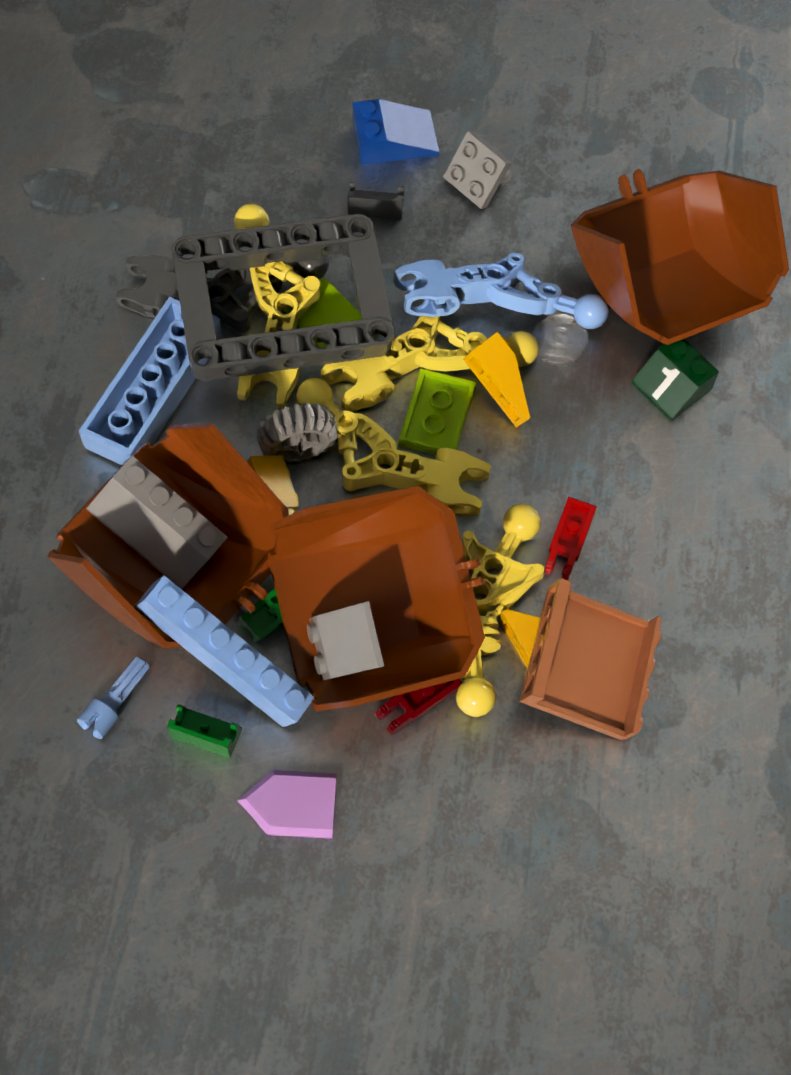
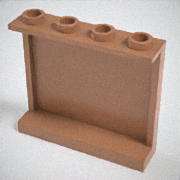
(591, 663)

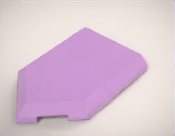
(293, 804)

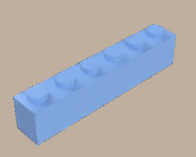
(224, 652)

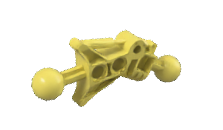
(521, 523)

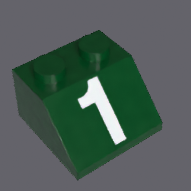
(675, 378)

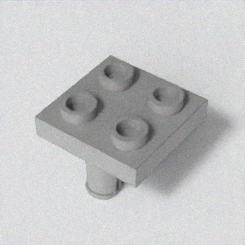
(478, 169)

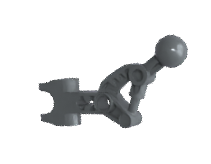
(162, 283)

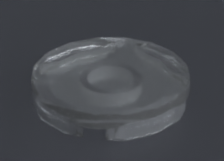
(560, 340)

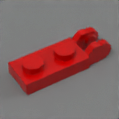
(570, 534)

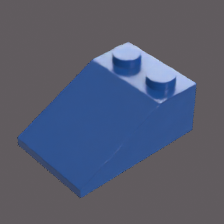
(392, 131)

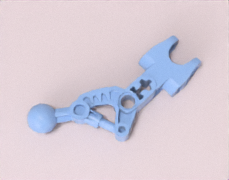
(472, 284)

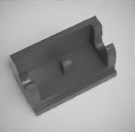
(375, 204)

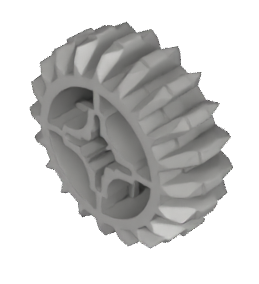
(297, 432)

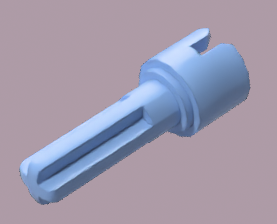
(104, 710)

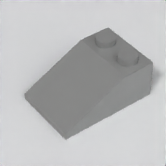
(345, 641)

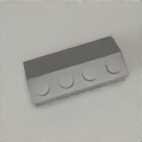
(156, 522)

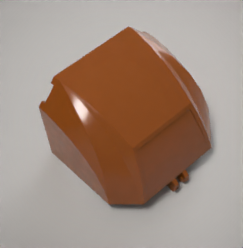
(685, 251)
(222, 488)
(410, 566)

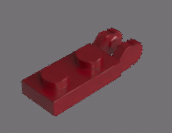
(416, 704)

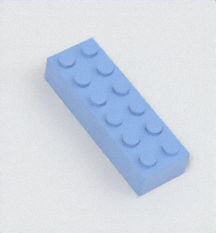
(144, 389)

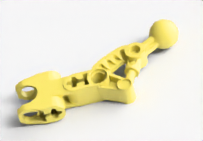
(297, 298)
(413, 350)
(437, 476)

